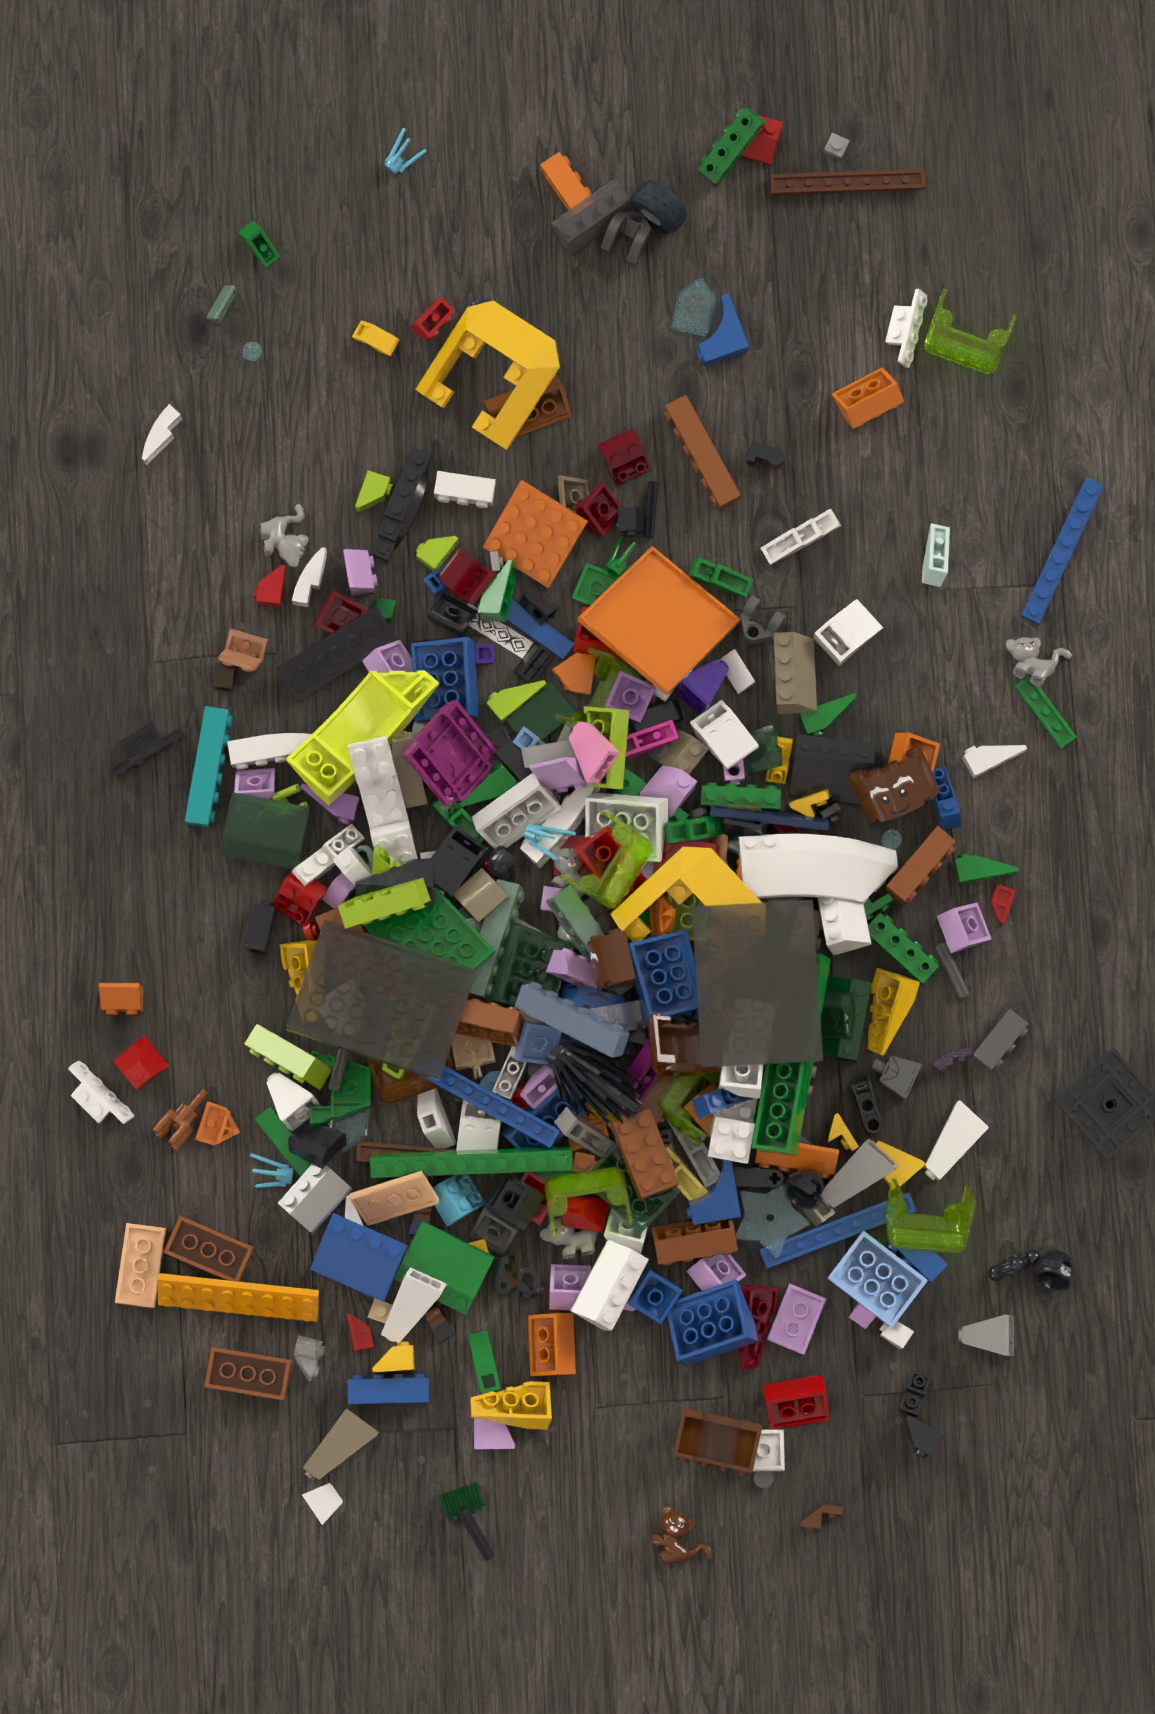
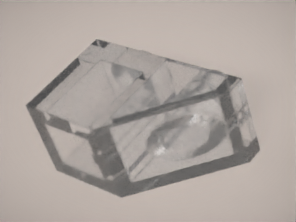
(307, 1354)

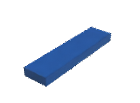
(543, 634)

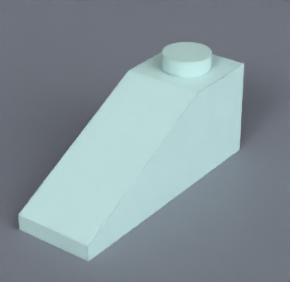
(936, 555)

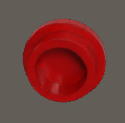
(311, 930)

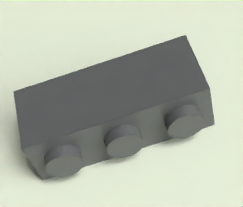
(1000, 1040)

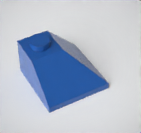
(654, 1295)

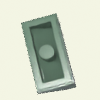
(222, 304)

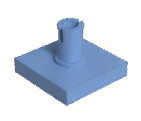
(536, 1042)

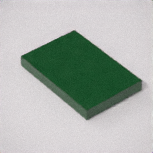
(540, 712)

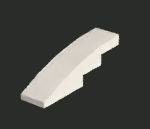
(800, 537)

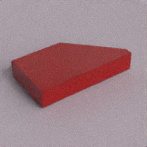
(1002, 901)
(360, 1333)

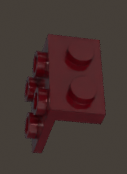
(466, 577)

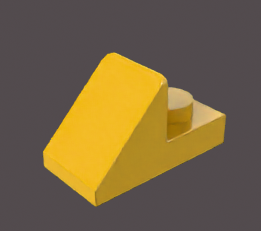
(805, 804)
(838, 1129)

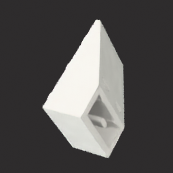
(847, 632)
(724, 734)
(477, 1129)

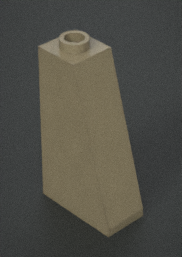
(409, 780)
(341, 1442)

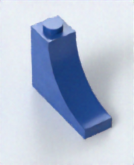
(727, 340)
(719, 1202)

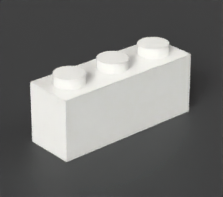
(464, 489)

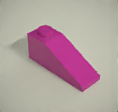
(650, 739)

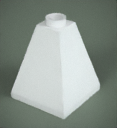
(290, 1100)

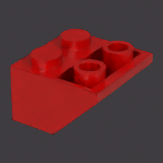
(297, 900)

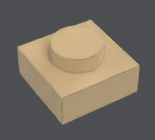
(380, 1310)

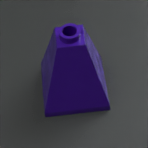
(702, 685)

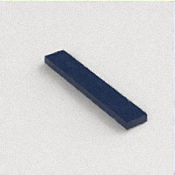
(770, 817)

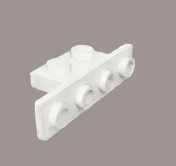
(905, 327)
(96, 1096)

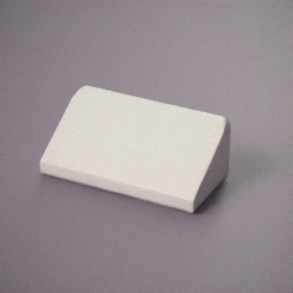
(737, 672)

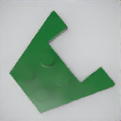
(352, 1096)

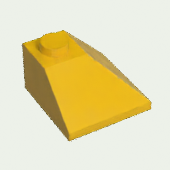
(397, 1359)

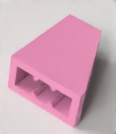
(592, 751)

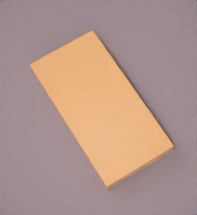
(394, 1198)
(140, 1265)

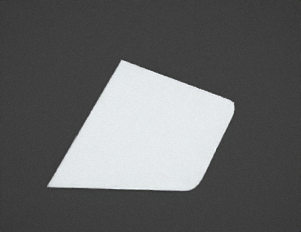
(323, 1501)

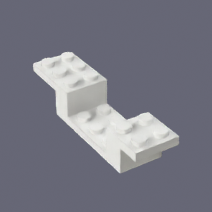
(383, 798)
(733, 1132)

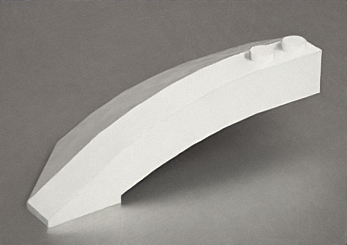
(814, 866)

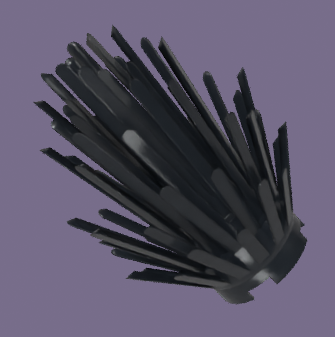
(592, 1078)

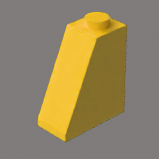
(907, 1164)

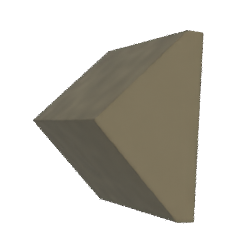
(571, 491)

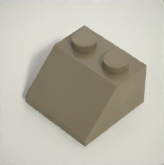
(684, 753)

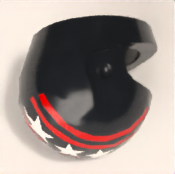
(499, 860)

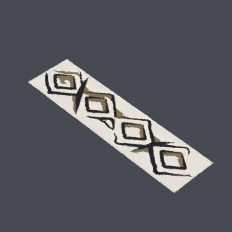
(501, 634)

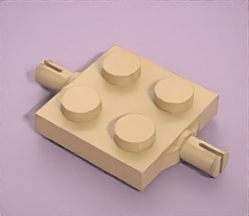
(472, 1053)

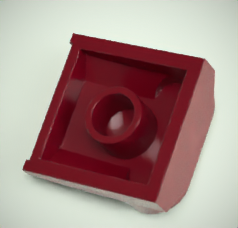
(599, 509)
(337, 612)

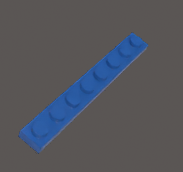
(1062, 551)
(497, 1107)
(832, 1232)

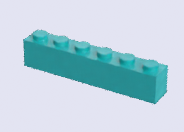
(207, 767)

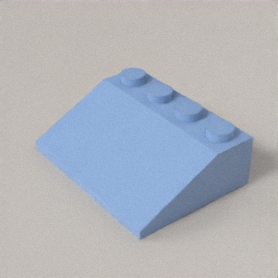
(877, 1279)

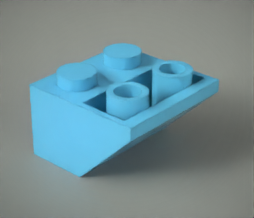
(457, 1198)

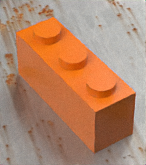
(564, 181)

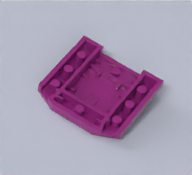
(451, 754)

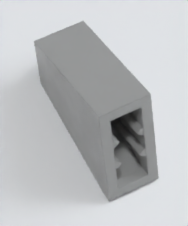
(547, 752)

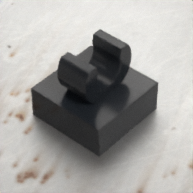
(829, 811)

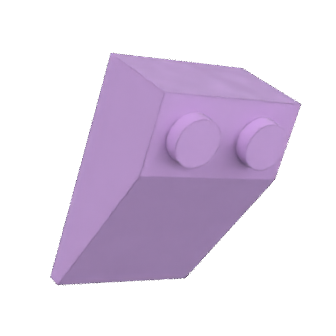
(560, 774)

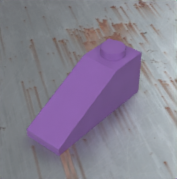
(343, 808)

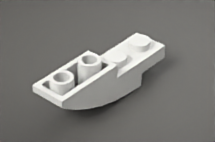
(322, 860)

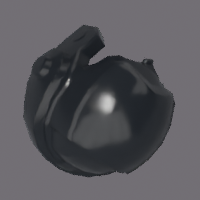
(804, 1187)
(1052, 1268)

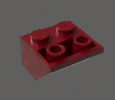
(624, 457)

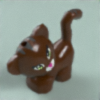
(675, 1526)

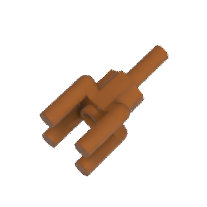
(180, 1121)

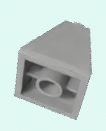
(991, 1335)

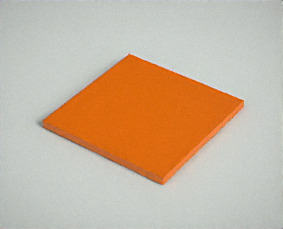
(659, 620)

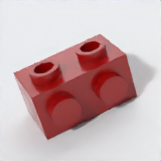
(432, 318)

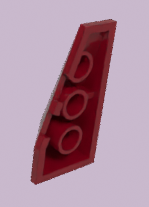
(762, 1303)

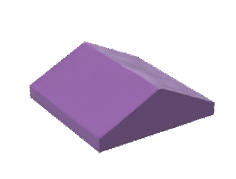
(631, 695)

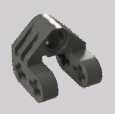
(631, 224)
(747, 625)

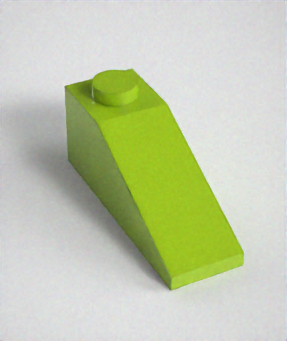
(510, 700)

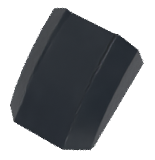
(316, 1143)

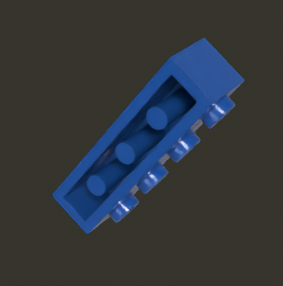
(388, 1390)

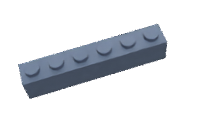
(572, 1020)

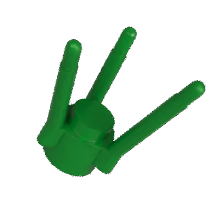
(617, 567)

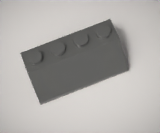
(591, 216)

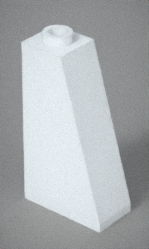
(957, 1136)
(413, 1300)

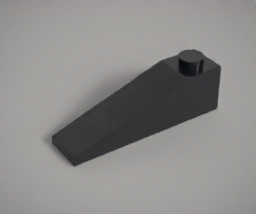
(394, 876)

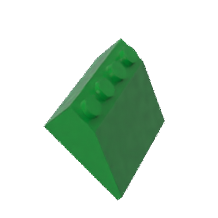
(448, 1261)

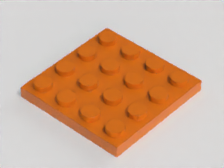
(535, 533)

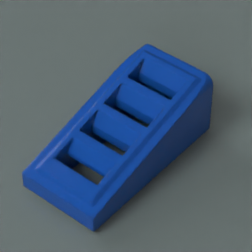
(434, 575)

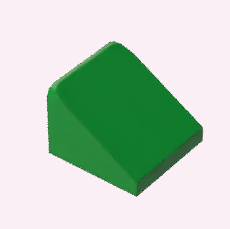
(386, 608)

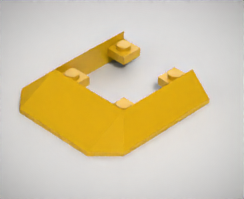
(531, 372)
(686, 872)

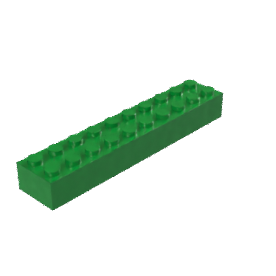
(785, 1095)

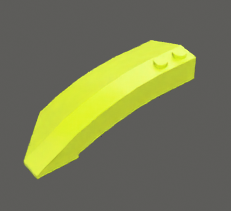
(375, 709)

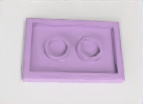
(796, 1319)

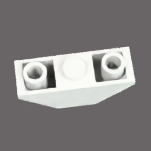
(434, 1120)

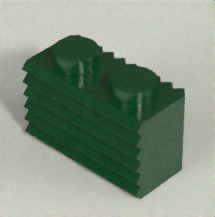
(467, 1496)

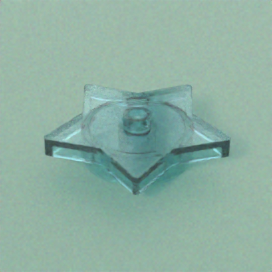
(769, 1234)

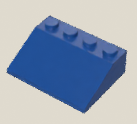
(454, 667)
(665, 974)
(358, 1257)
(711, 1323)

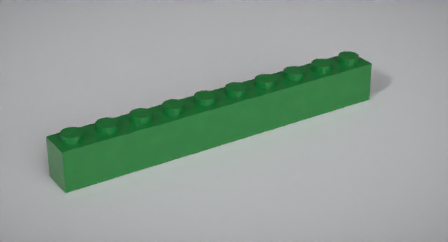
(472, 1162)

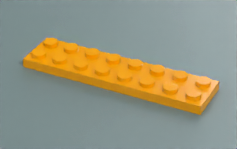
(238, 1297)

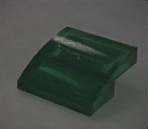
(767, 755)

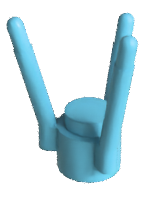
(394, 161)
(536, 833)
(283, 1175)

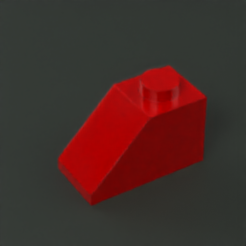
(271, 588)

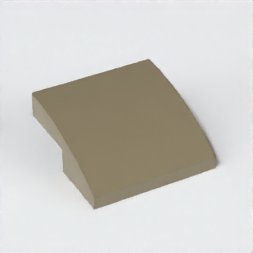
(480, 895)

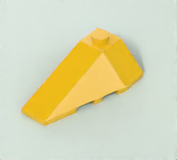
(296, 959)
(891, 1002)
(518, 1406)

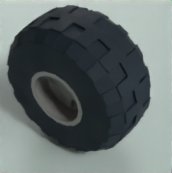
(659, 206)

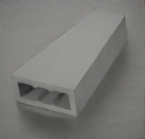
(860, 1172)

